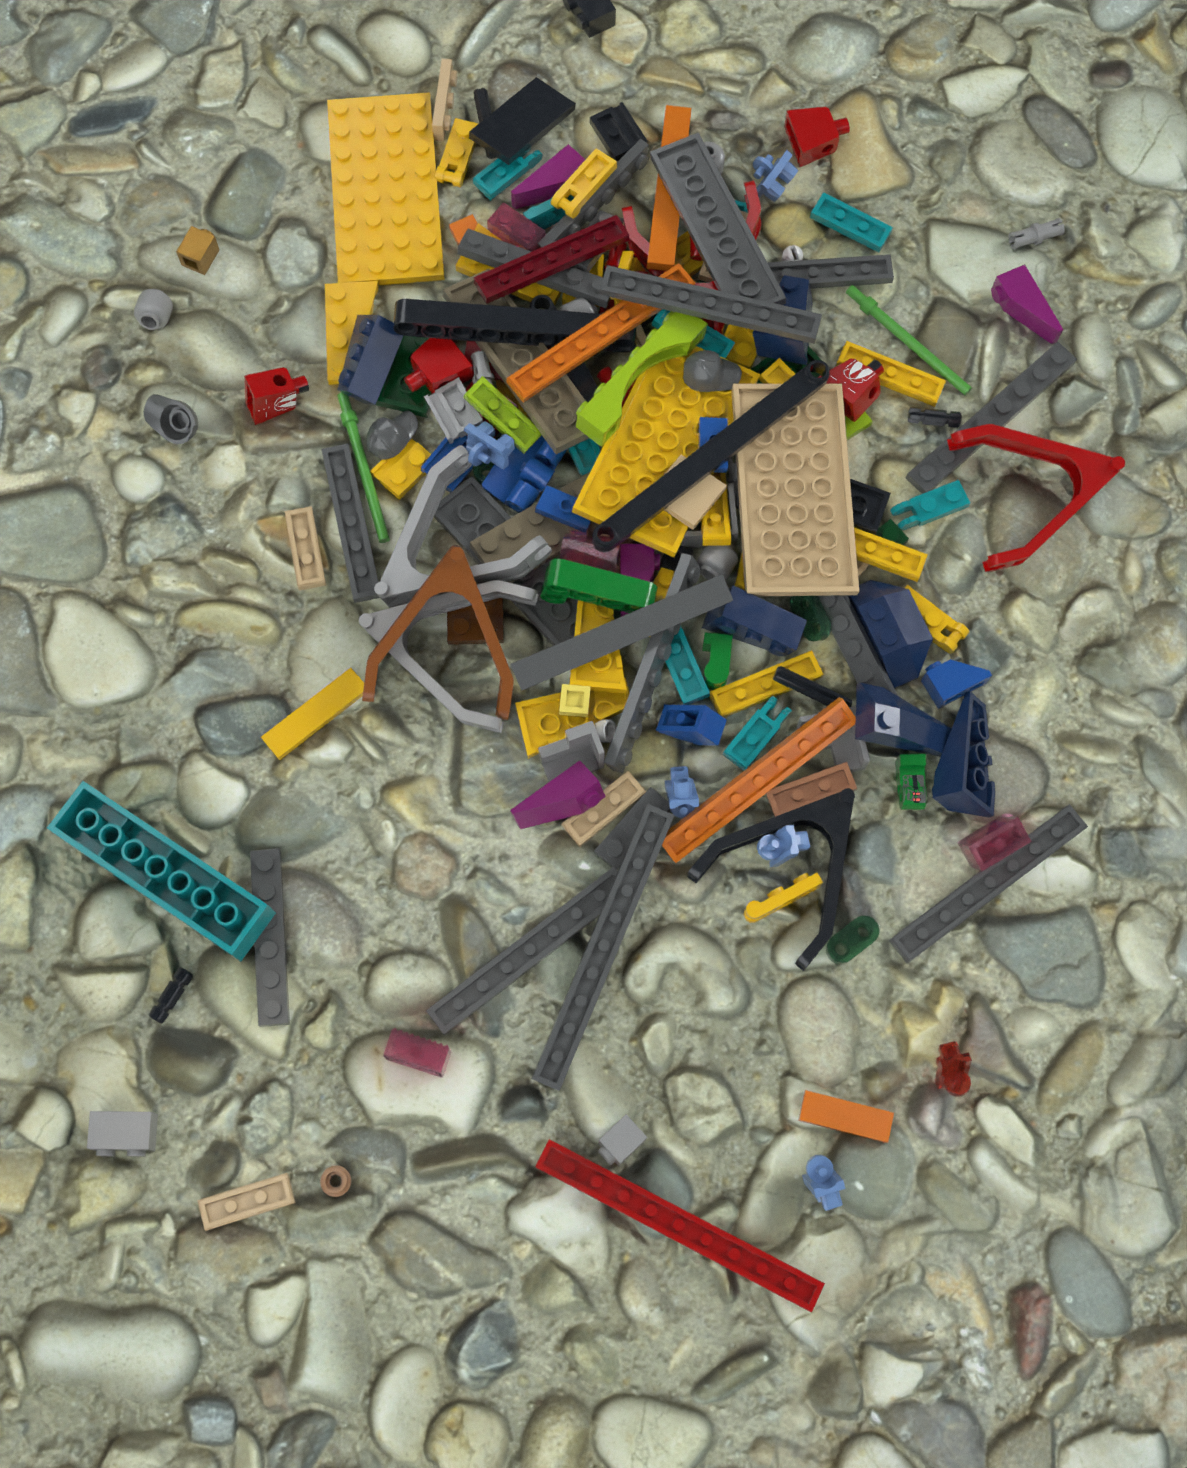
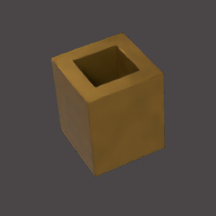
(198, 250)

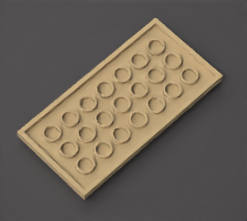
(797, 499)

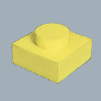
(574, 700)

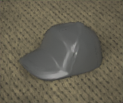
(708, 372)
(171, 418)
(389, 437)

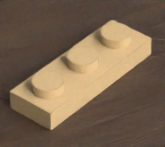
(444, 100)

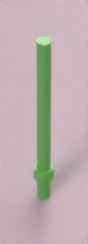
(870, 307)
(350, 421)

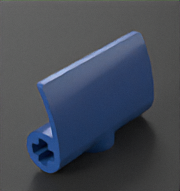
(524, 476)

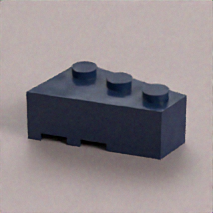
(773, 346)
(369, 358)
(756, 623)

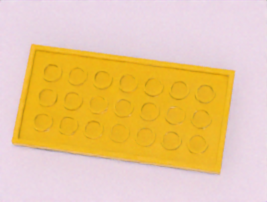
(385, 189)
(653, 431)

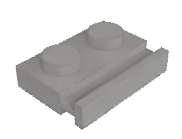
(453, 410)

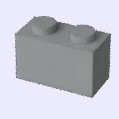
(122, 1132)
(621, 1141)

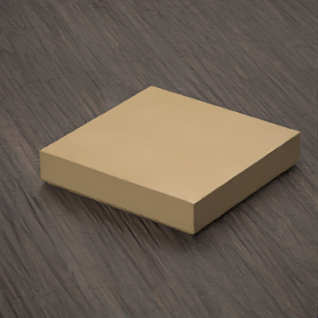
(697, 501)

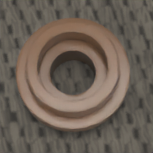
(328, 1174)

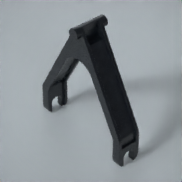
(828, 816)

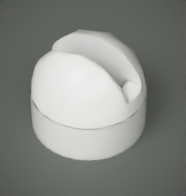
(788, 256)
(605, 730)

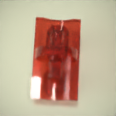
(953, 1069)

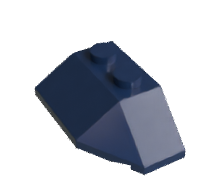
(893, 629)

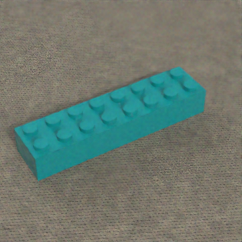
(162, 871)

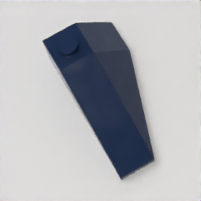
(896, 723)
(962, 771)

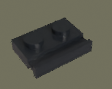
(616, 130)

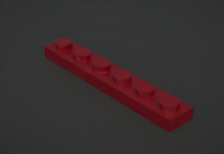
(551, 259)

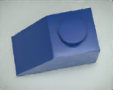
(952, 680)
(692, 724)

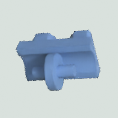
(782, 168)
(485, 448)
(681, 792)
(782, 845)
(823, 1182)

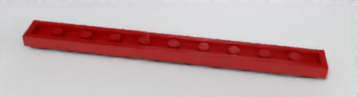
(680, 1225)

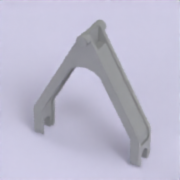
(401, 577)
(379, 623)

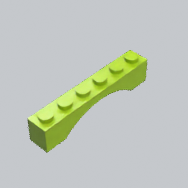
(674, 339)

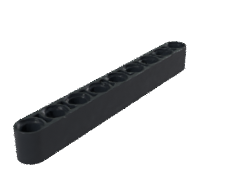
(495, 323)

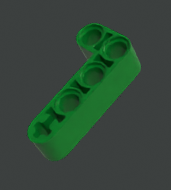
(595, 586)

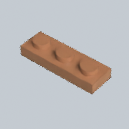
(810, 789)

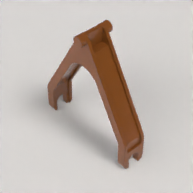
(454, 576)

